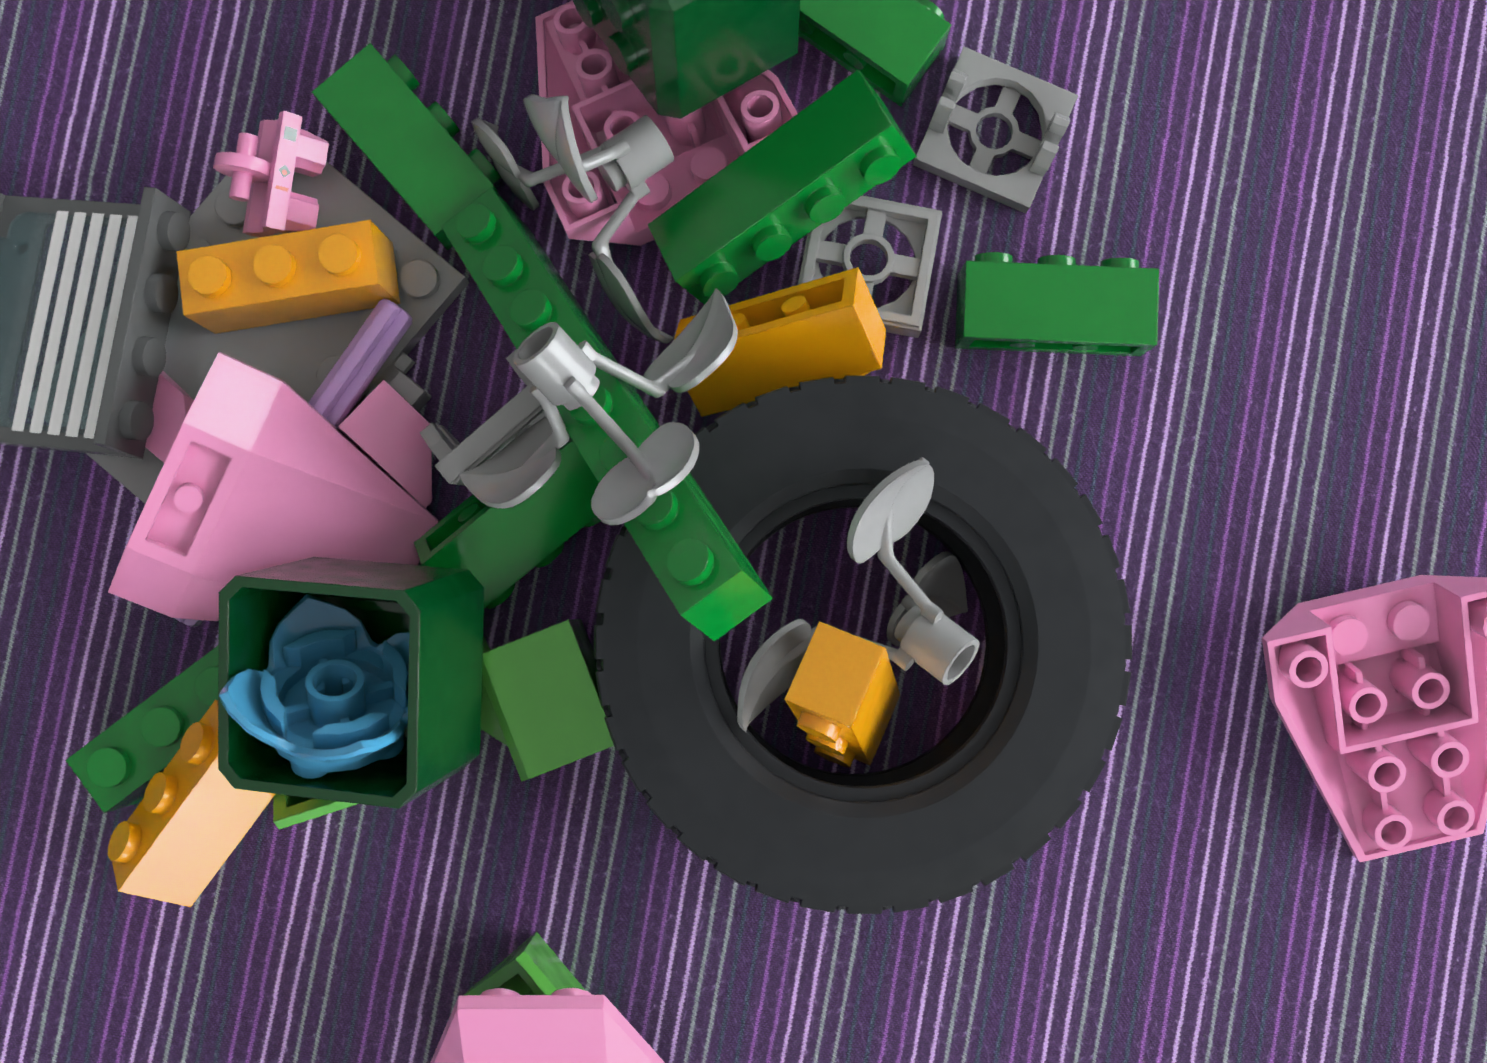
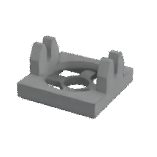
(1049, 101)
(915, 223)
(488, 439)

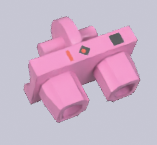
(265, 171)

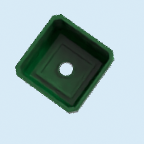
(693, 49)
(445, 630)

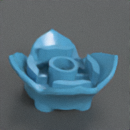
(328, 692)

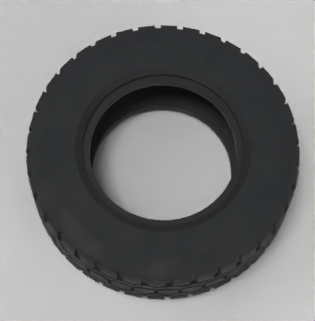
(1013, 756)

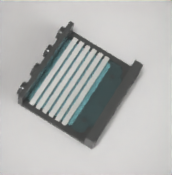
(85, 319)

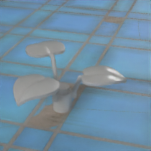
(622, 161)
(566, 377)
(917, 624)

